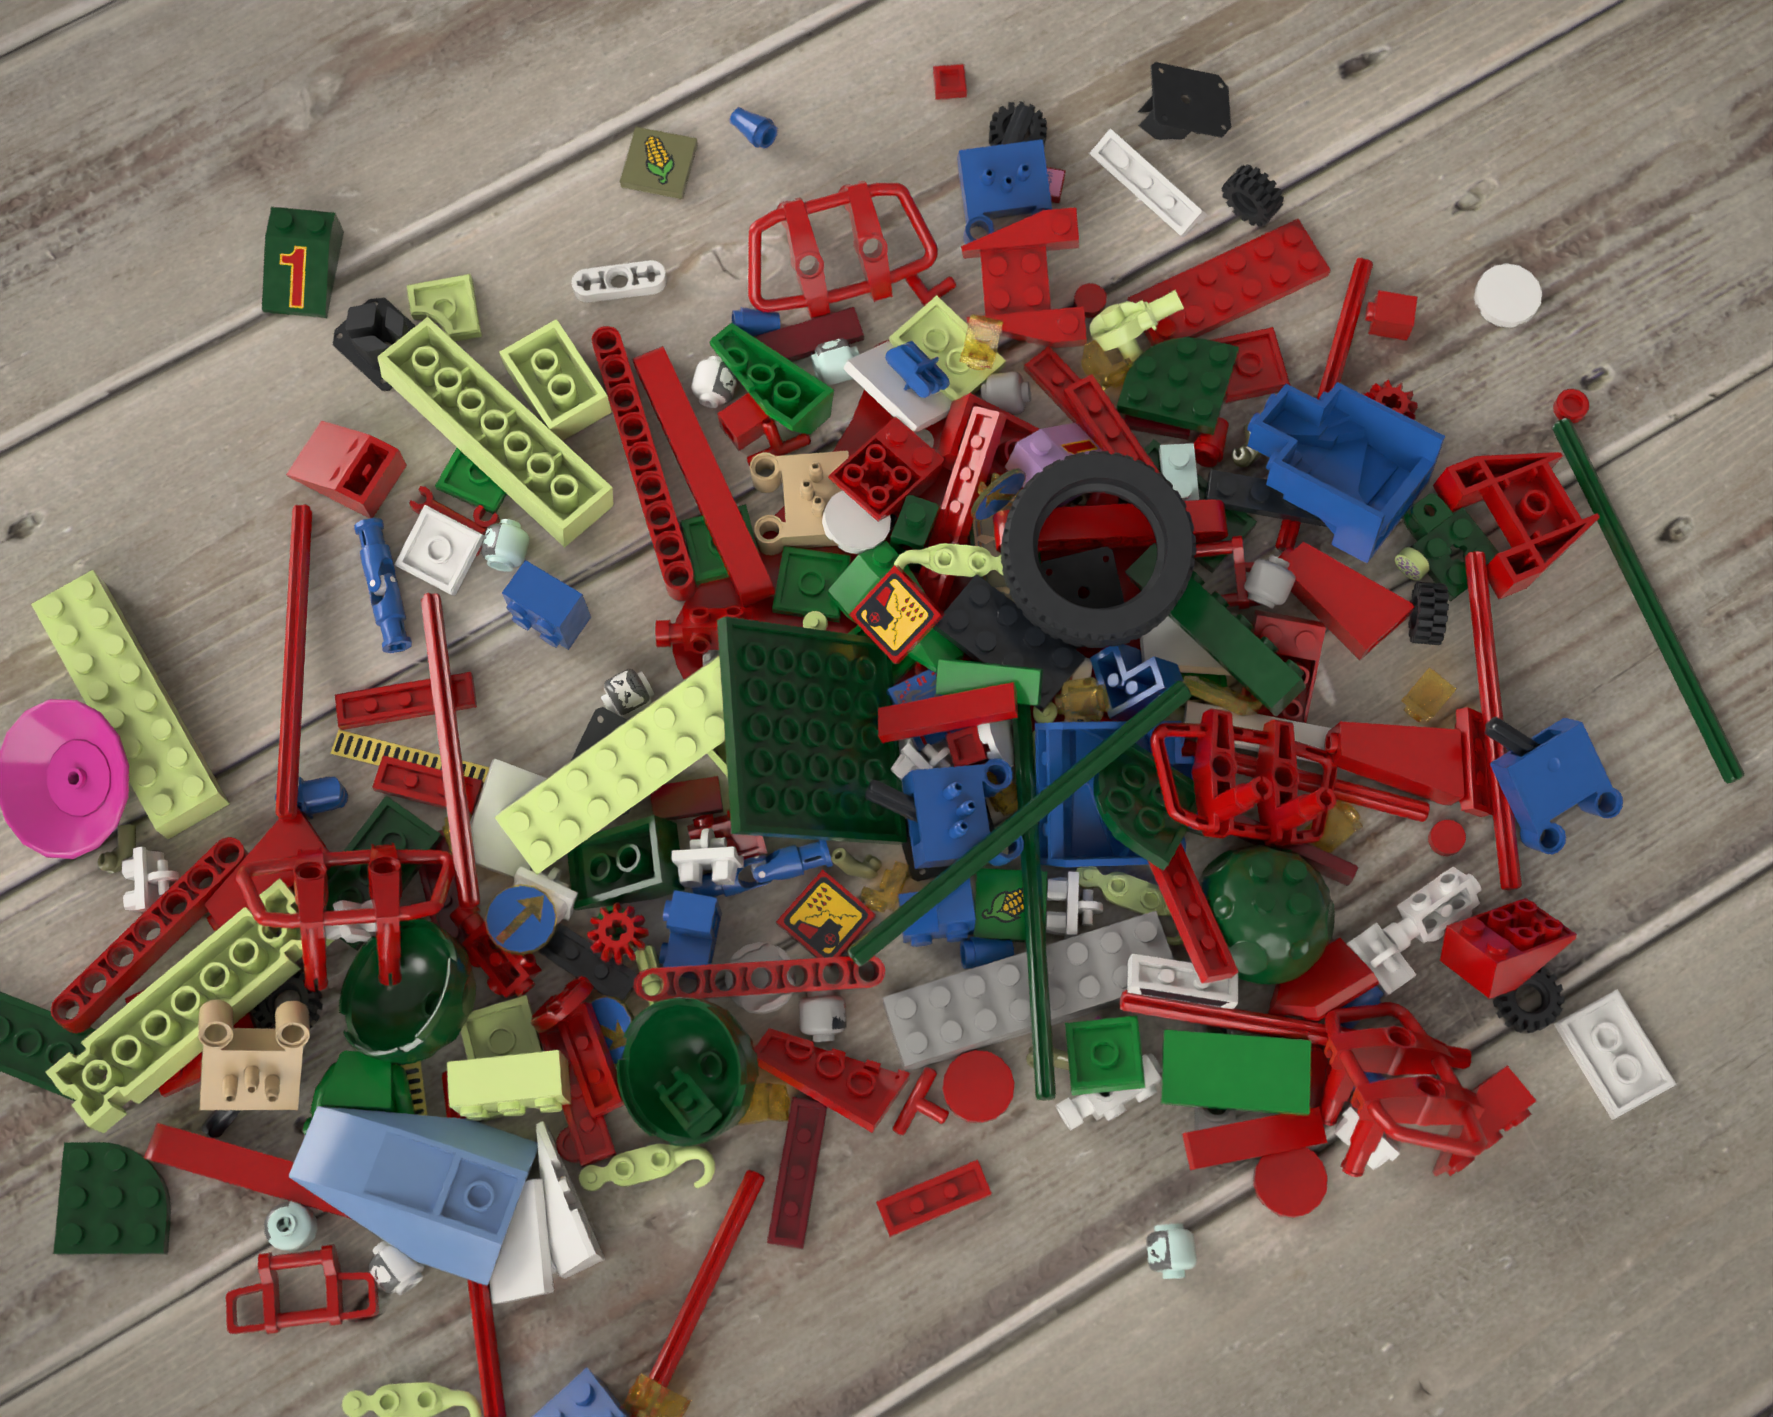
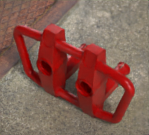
(802, 243)
(1221, 799)
(312, 896)
(1397, 1100)

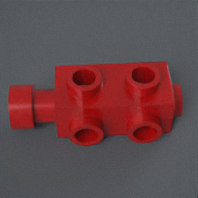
(697, 624)
(507, 972)

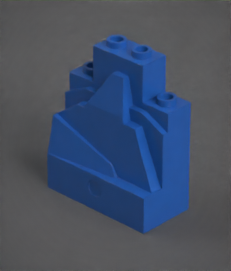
(1345, 461)
(1074, 830)

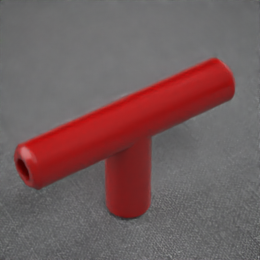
(926, 295)
(778, 447)
(917, 1102)

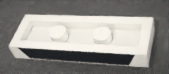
(1178, 982)

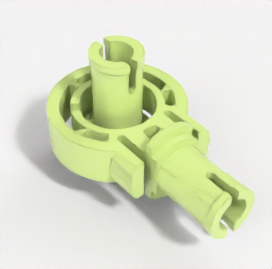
(1125, 321)

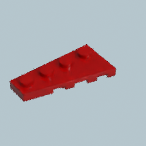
(841, 1083)

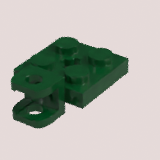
(1438, 530)

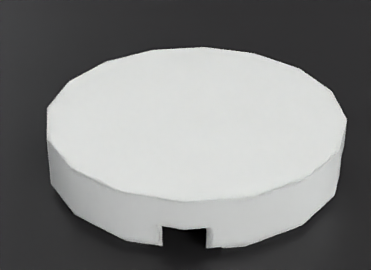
(1508, 295)
(853, 526)
(1000, 740)
(766, 1002)

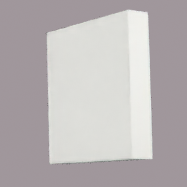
(439, 550)

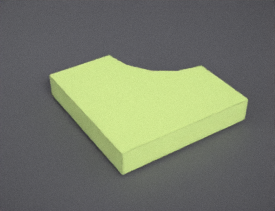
(449, 304)

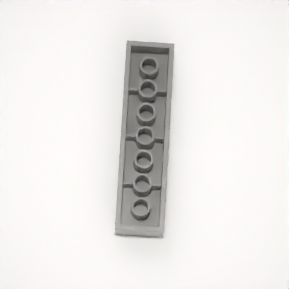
(994, 1000)

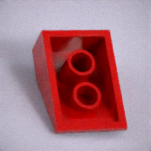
(956, 424)

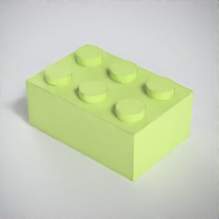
(556, 381)
(509, 1084)

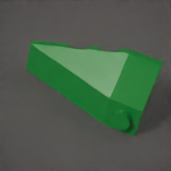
(774, 381)
(863, 576)

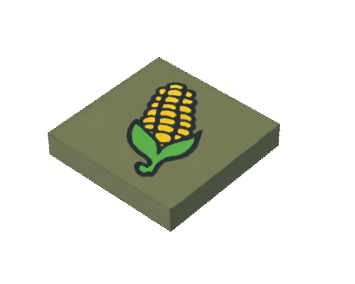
(658, 162)

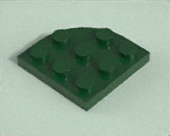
(1180, 383)
(1134, 805)
(110, 1203)

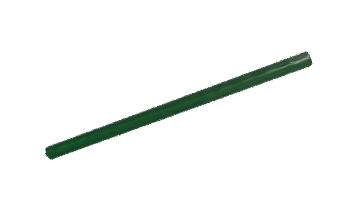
(1648, 602)
(1019, 823)
(1034, 913)

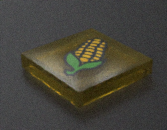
(1222, 695)

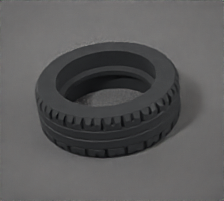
(1110, 475)

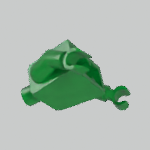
(363, 1084)

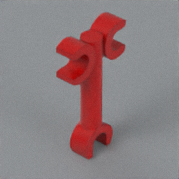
(477, 525)

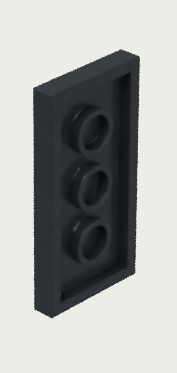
(996, 632)

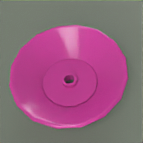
(63, 778)

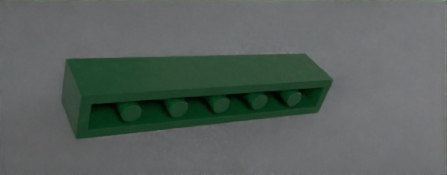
(1228, 639)

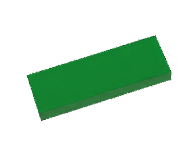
(962, 676)

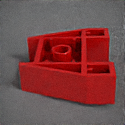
(1018, 279)
(1526, 506)

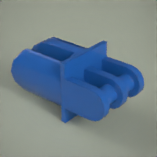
(917, 369)
(320, 795)

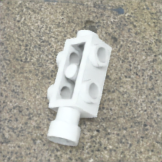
(1434, 907)
(1077, 1109)

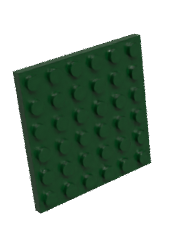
(806, 733)

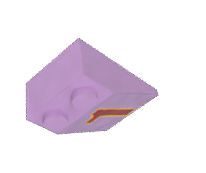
(1048, 446)

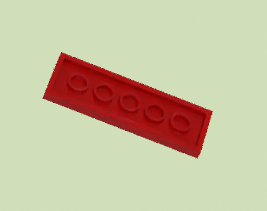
(1237, 282)

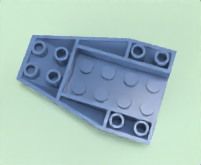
(419, 1182)

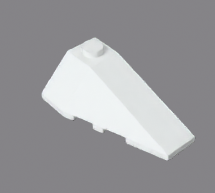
(569, 1230)

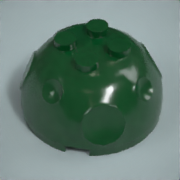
(1269, 911)
(420, 1012)
(703, 1044)

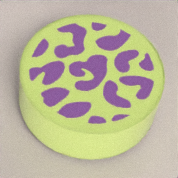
(1412, 563)

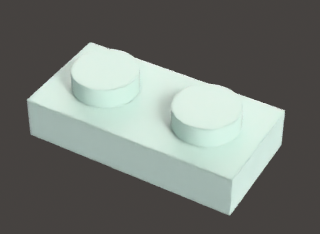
(1179, 468)

